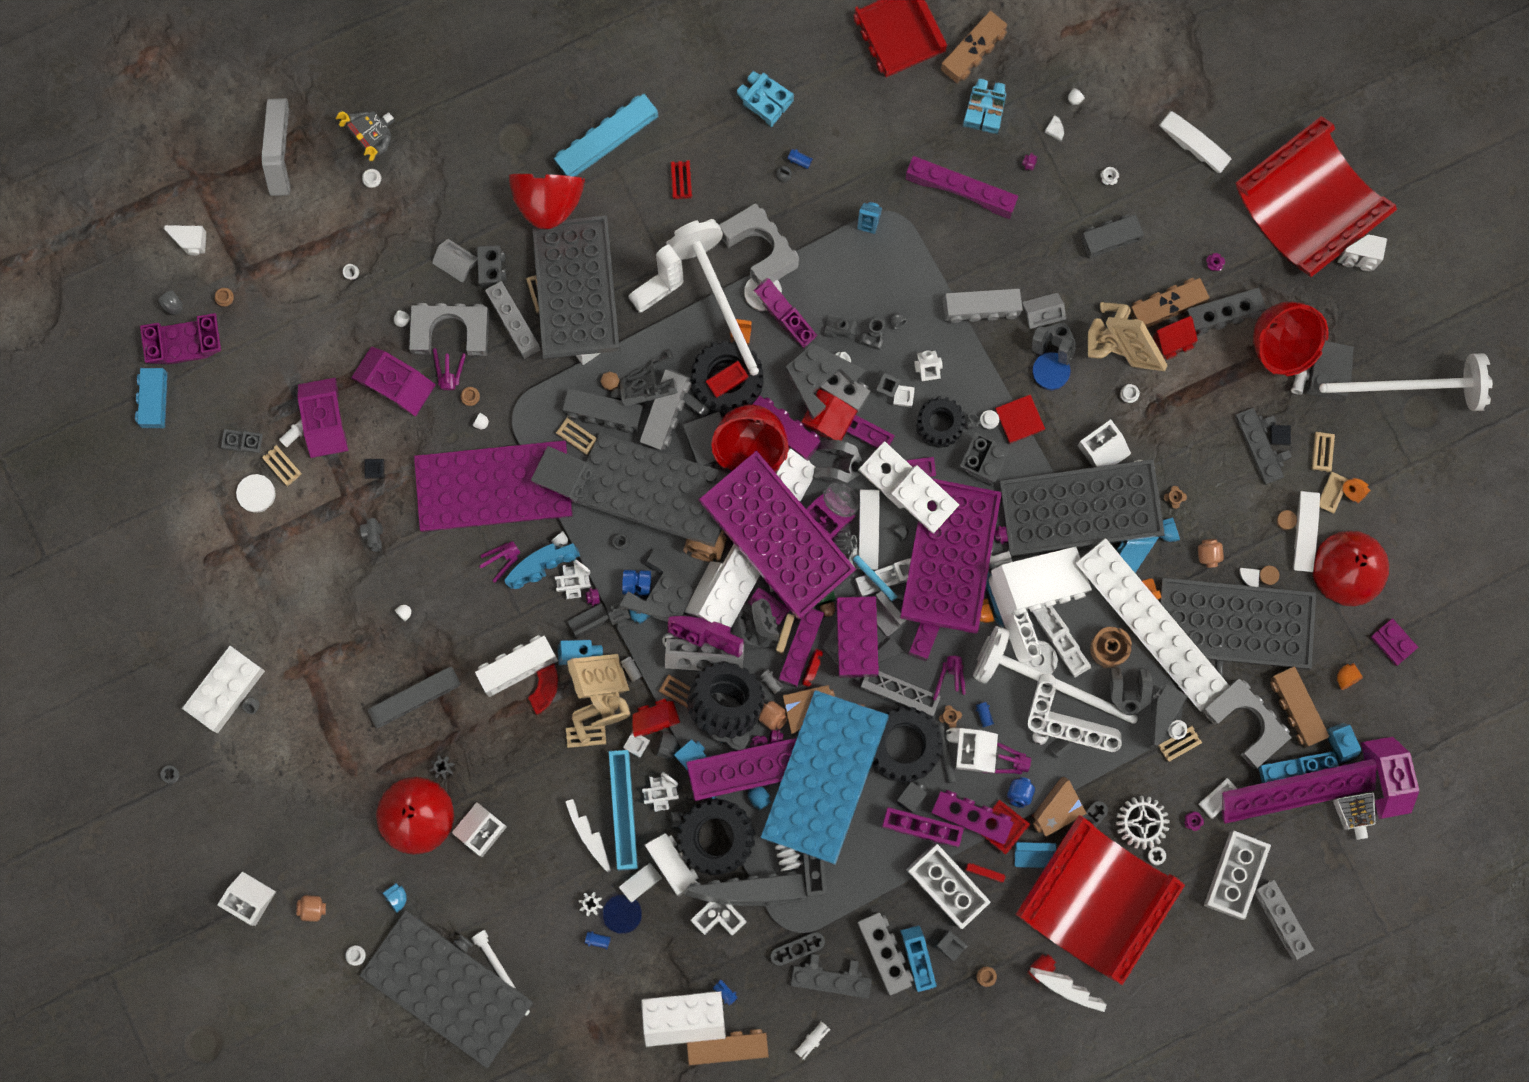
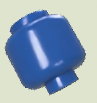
(1021, 792)

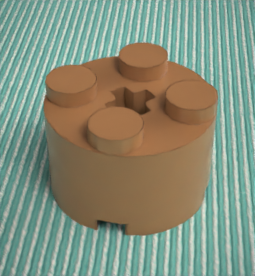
(706, 552)
(1115, 657)

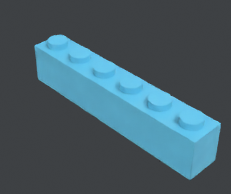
(606, 137)
(623, 810)

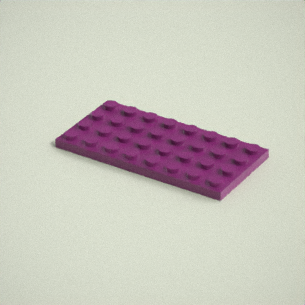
(485, 488)
(777, 534)
(953, 563)

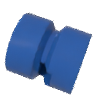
(636, 582)

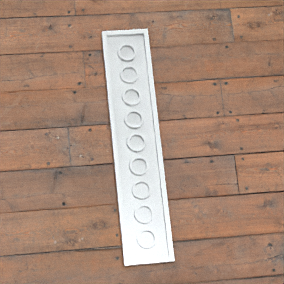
(737, 574)
(1152, 624)

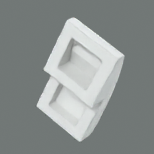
(640, 882)

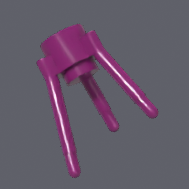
(448, 381)
(508, 550)
(954, 667)
(1020, 761)

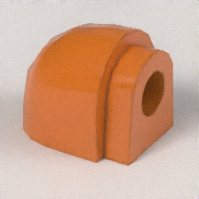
(1356, 489)
(986, 613)
(1348, 676)

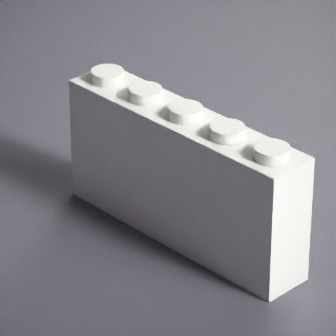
(1041, 581)

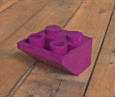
(828, 520)

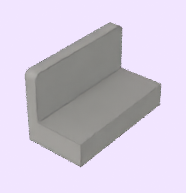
(454, 260)
(1044, 310)
(887, 615)

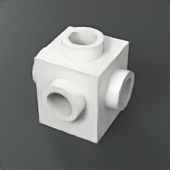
(928, 365)

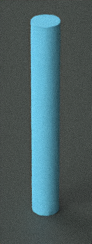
(875, 578)

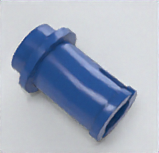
(799, 158)
(984, 714)
(597, 940)
(727, 995)

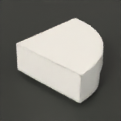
(1055, 129)
(1250, 576)

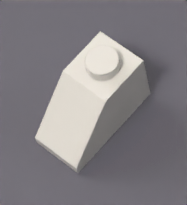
(189, 238)

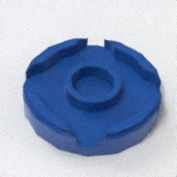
(1049, 372)

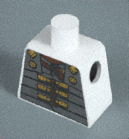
(1356, 813)

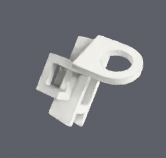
(572, 586)
(666, 786)

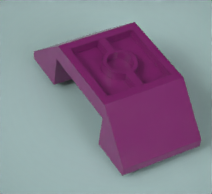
(181, 341)
(394, 380)
(321, 417)
(1395, 774)

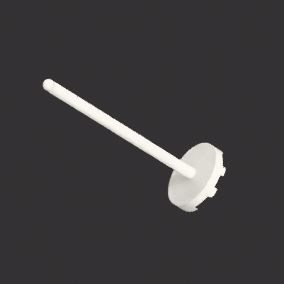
(695, 240)
(1474, 381)
(992, 655)

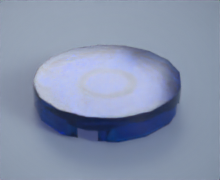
(622, 915)

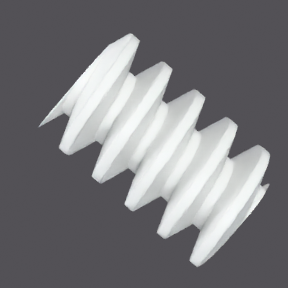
(789, 858)

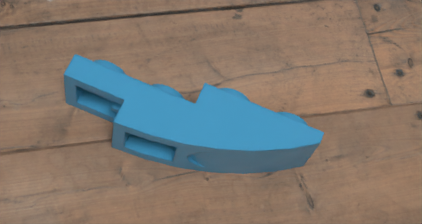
(534, 566)
(1297, 767)

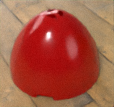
(546, 200)
(1292, 340)
(740, 437)
(1344, 579)
(431, 818)

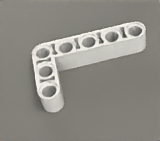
(667, 280)
(1020, 630)
(1066, 722)

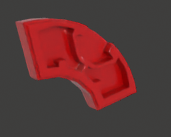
(545, 690)

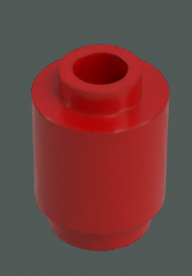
(1043, 963)

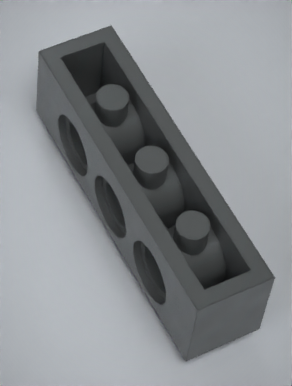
(1252, 299)

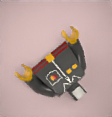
(369, 130)

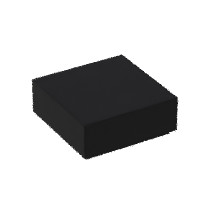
(1280, 434)
(374, 469)

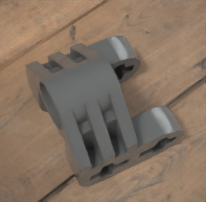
(1065, 343)
(848, 464)
(766, 628)
(1121, 698)

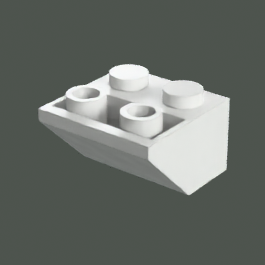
(1364, 253)
(1105, 446)
(976, 750)
(479, 829)
(247, 898)

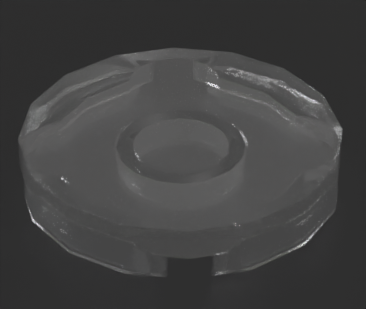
(841, 500)

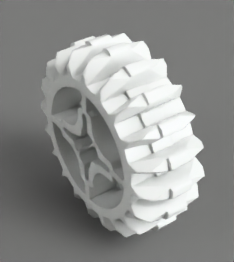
(1142, 814)

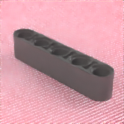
(414, 697)

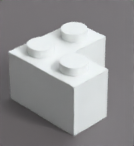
(715, 913)

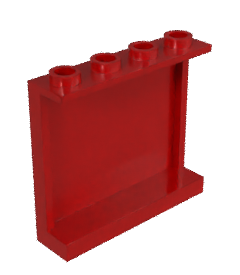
(899, 33)

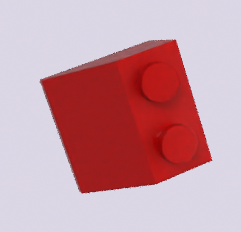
(1176, 338)
(834, 420)
(654, 719)

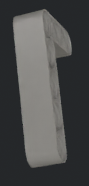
(274, 147)

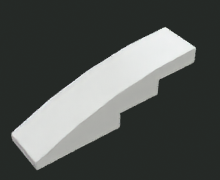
(1195, 141)
(869, 527)
(1306, 531)
(891, 575)
(1062, 640)
(592, 841)
(1063, 985)

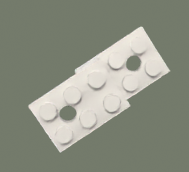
(908, 487)

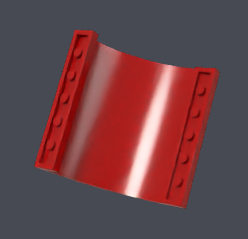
(1311, 199)
(1099, 901)

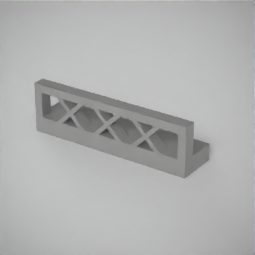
(900, 699)

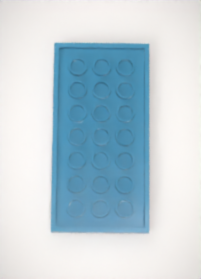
(825, 777)

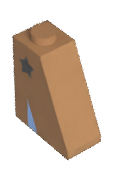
(798, 704)
(1058, 808)

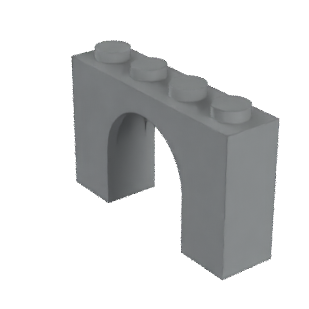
(754, 222)
(426, 317)
(1271, 735)

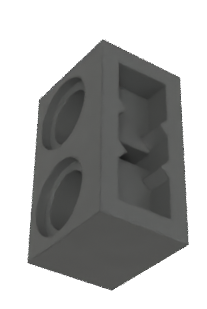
(486, 267)

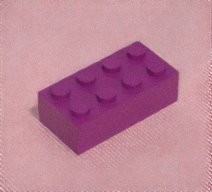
(857, 637)

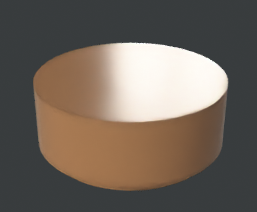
(1286, 520)
(1269, 575)

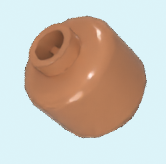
(1210, 552)
(773, 715)
(310, 908)

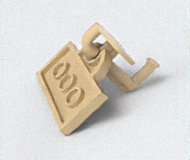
(1124, 338)
(602, 681)

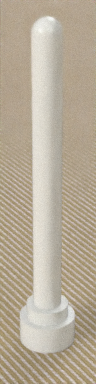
(482, 941)

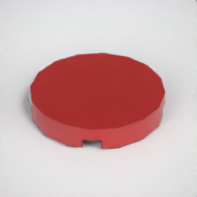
(812, 668)

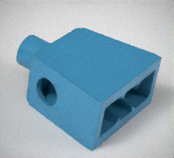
(570, 649)
(1343, 742)

